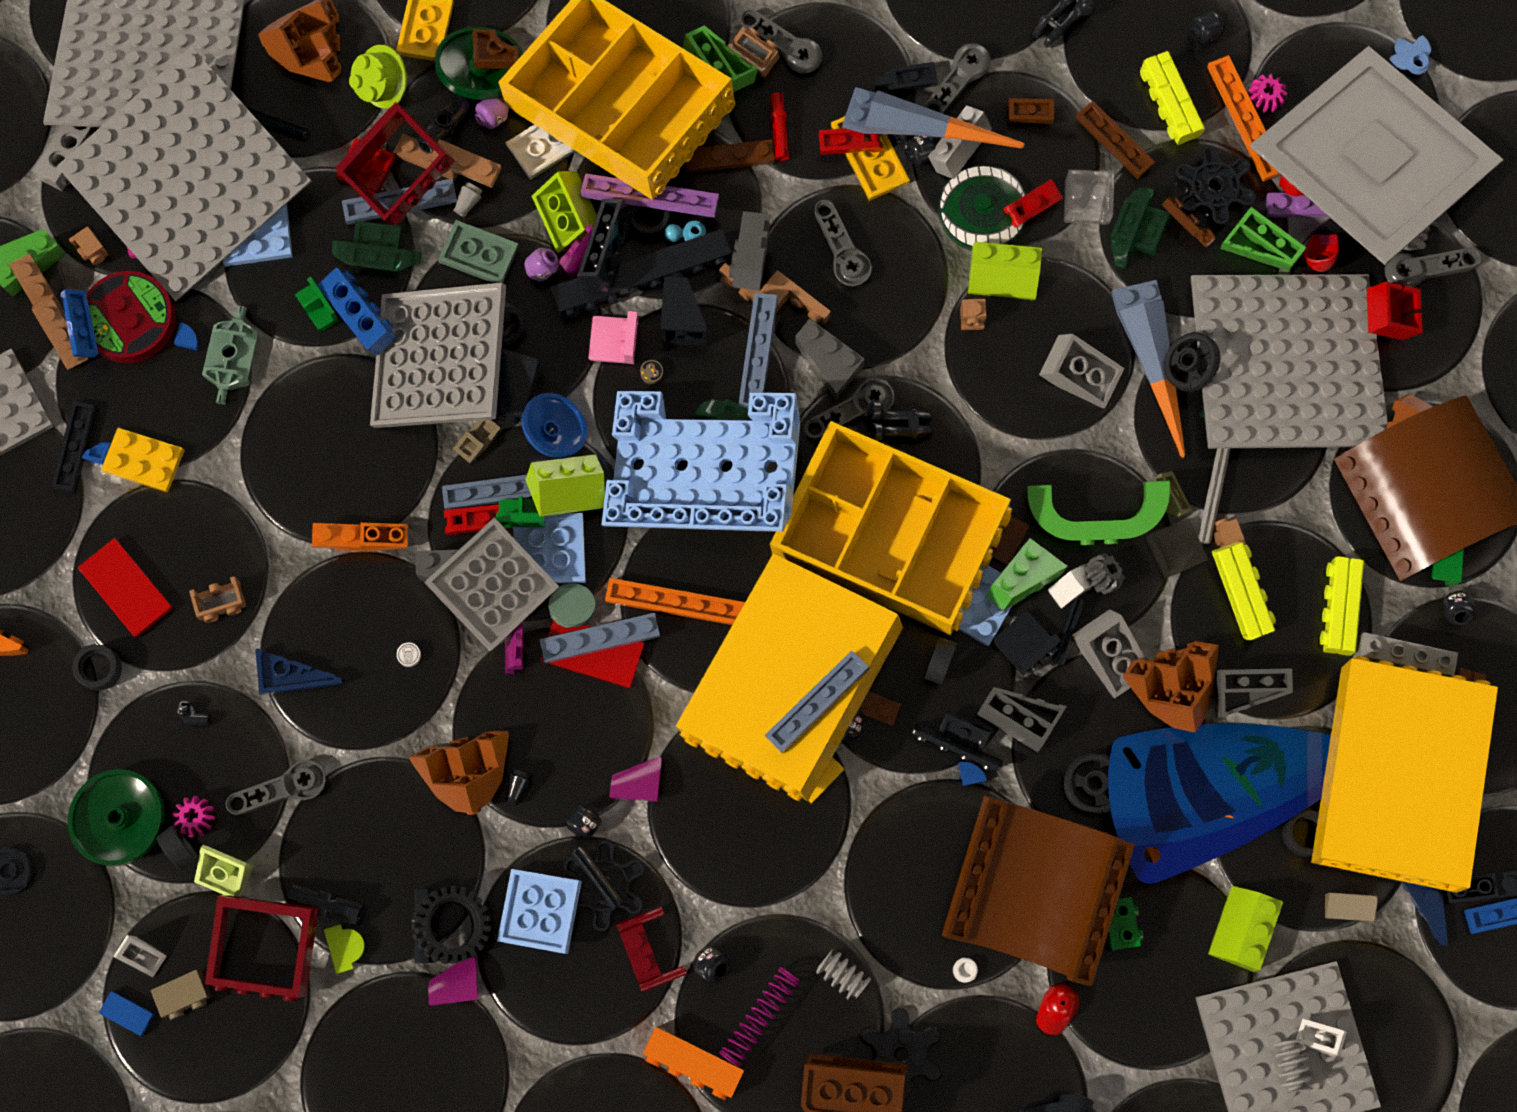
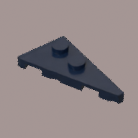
(283, 675)
(1431, 907)

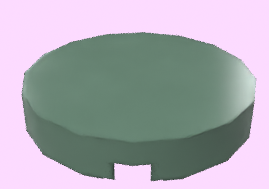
(571, 605)

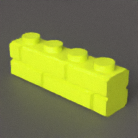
(1172, 98)
(1243, 590)
(1342, 606)

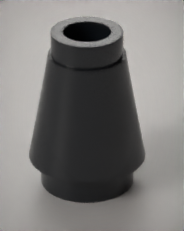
(517, 785)

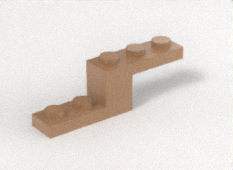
(466, 163)
(784, 289)
(45, 307)

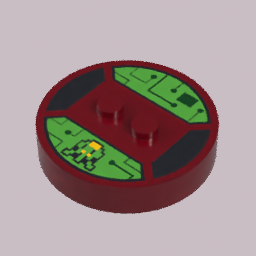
(130, 316)

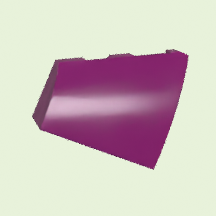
(572, 260)
(514, 650)
(637, 782)
(455, 984)

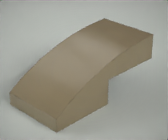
(477, 440)

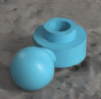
(674, 232)

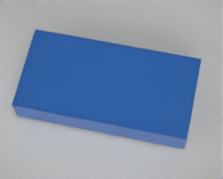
(126, 1013)

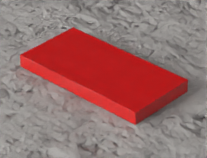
(125, 588)
(611, 665)

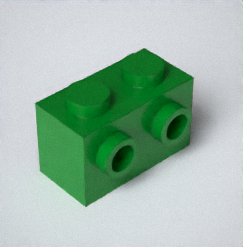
(1123, 928)

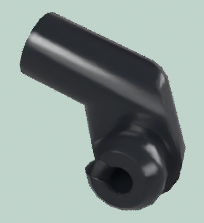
(189, 715)

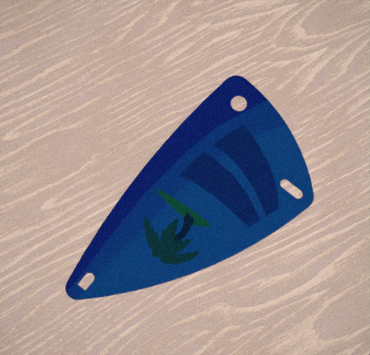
(1199, 778)

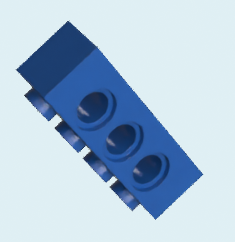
(334, 289)

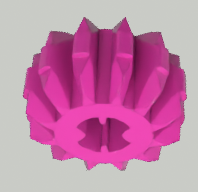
(1263, 99)
(197, 824)

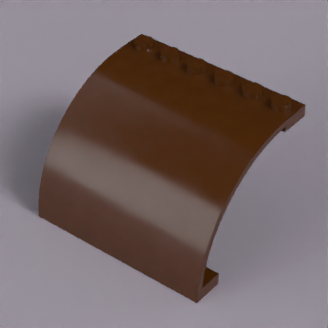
(1431, 485)
(1038, 888)

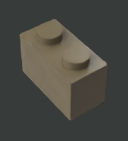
(181, 995)

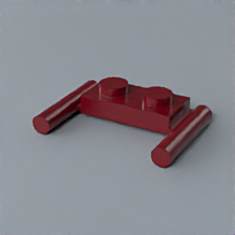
(641, 953)

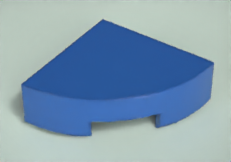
(186, 337)
(97, 453)
(971, 774)

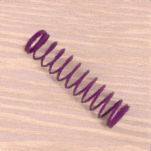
(793, 981)

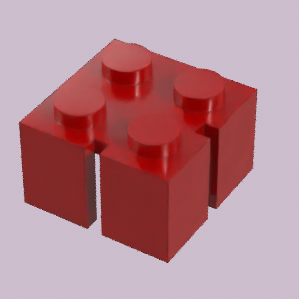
(1388, 304)

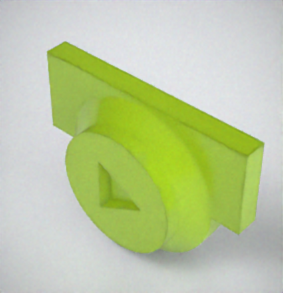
(345, 947)

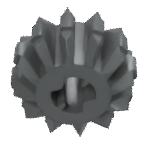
(1104, 573)

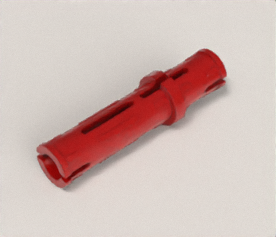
(778, 117)

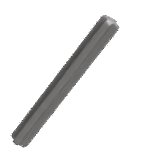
(1214, 495)

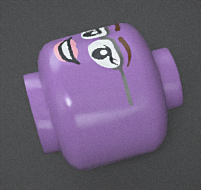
(491, 112)
(541, 264)

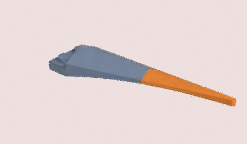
(887, 114)
(1145, 324)

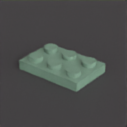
(478, 252)

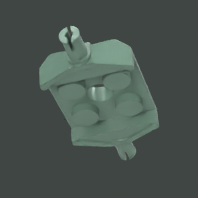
(232, 371)

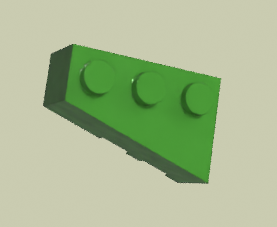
(713, 51)
(1263, 241)
(42, 248)
(1025, 574)

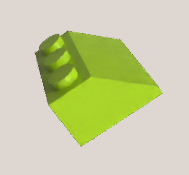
(564, 209)
(1004, 270)
(566, 485)
(1245, 928)

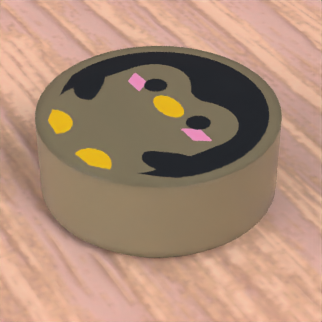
(651, 372)

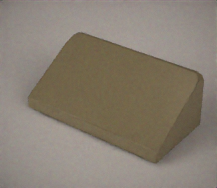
(1350, 906)

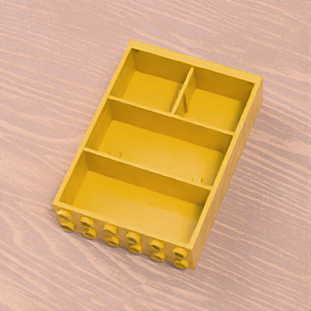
(618, 93)
(892, 528)
(773, 655)
(1405, 774)

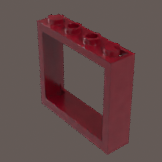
(372, 142)
(304, 954)

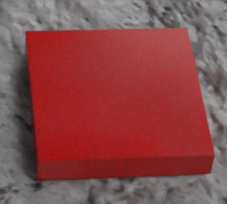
(375, 170)

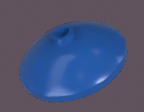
(561, 419)

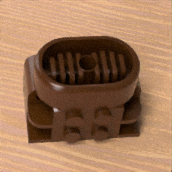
(852, 1085)

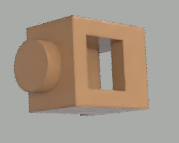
(89, 246)
(973, 314)
(1228, 532)

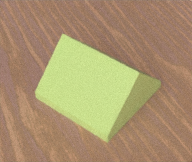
(222, 872)

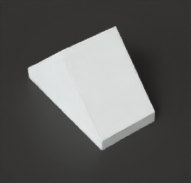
(1070, 586)
(140, 955)
(1321, 1037)

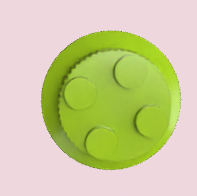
(379, 76)

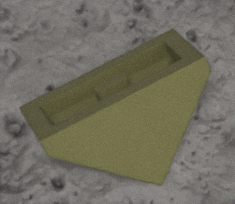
(1177, 503)

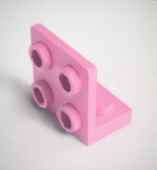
(614, 339)

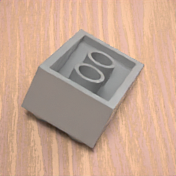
(1081, 370)
(1109, 649)

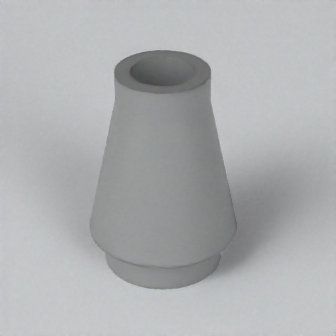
(468, 197)

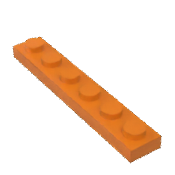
(1241, 111)
(673, 601)

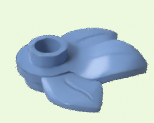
(1410, 53)

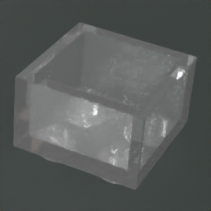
(1089, 197)

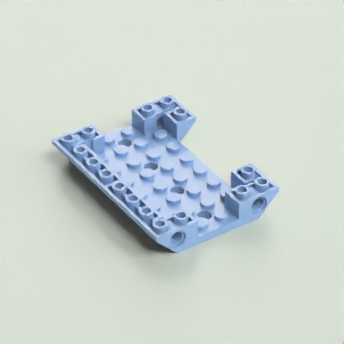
(702, 493)

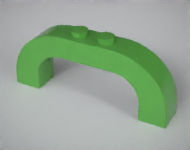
(1153, 508)

